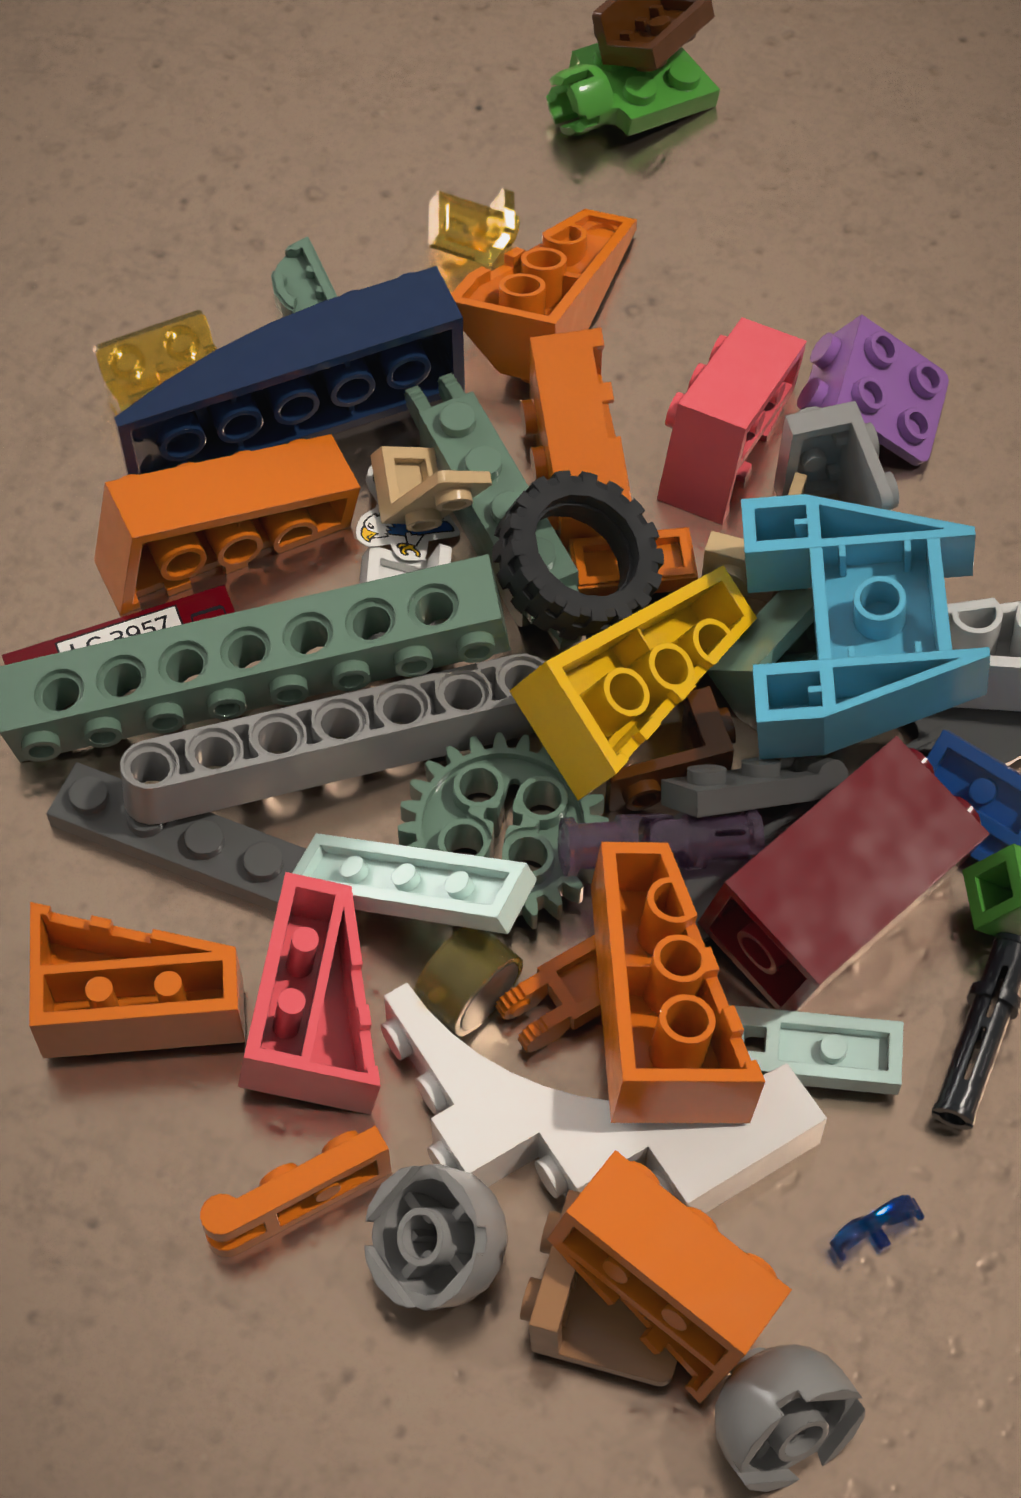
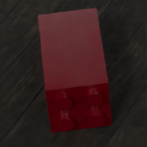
(842, 876)

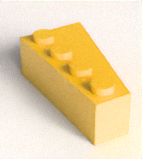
(621, 683)

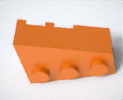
(572, 417)

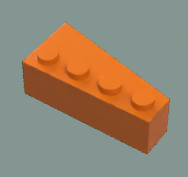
(219, 513)
(664, 1016)

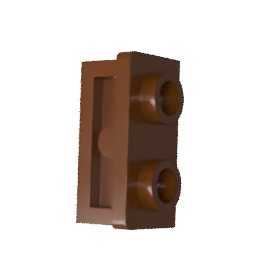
(647, 31)

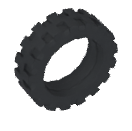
(612, 517)

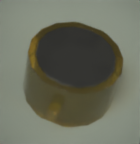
(467, 979)

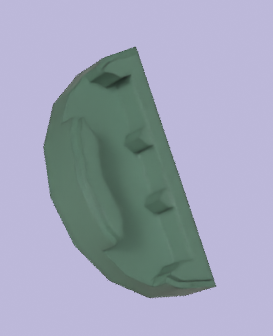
(300, 279)

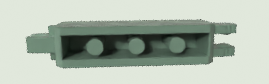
(469, 442)

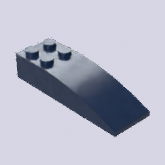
(302, 376)

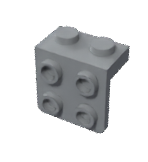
(836, 455)

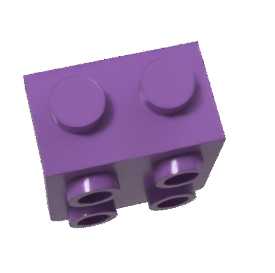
(887, 380)

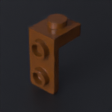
(710, 738)

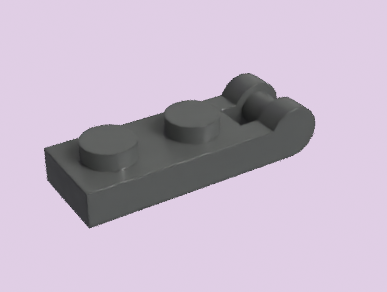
(757, 785)

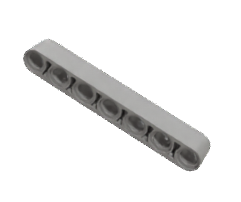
(311, 753)

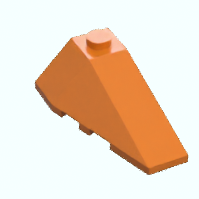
(543, 289)

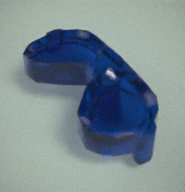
(887, 1215)

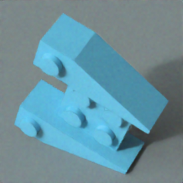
(875, 620)

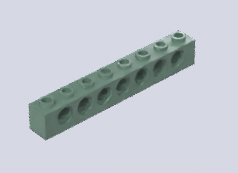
(223, 645)

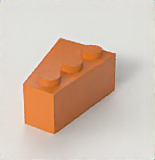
(127, 988)
(670, 1269)

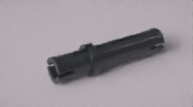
(961, 1097)

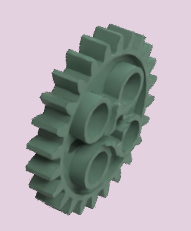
(446, 820)

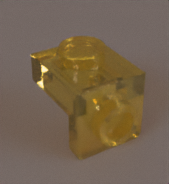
(472, 228)

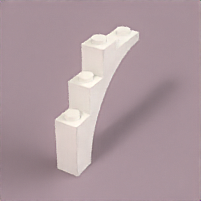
(505, 1121)

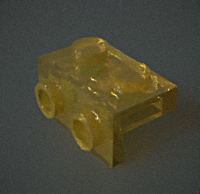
(150, 356)

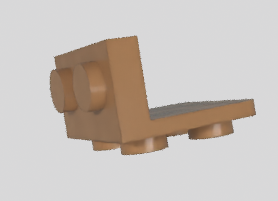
(579, 1326)

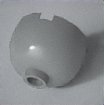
(435, 1237)
(782, 1410)

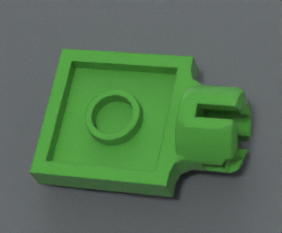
(626, 96)

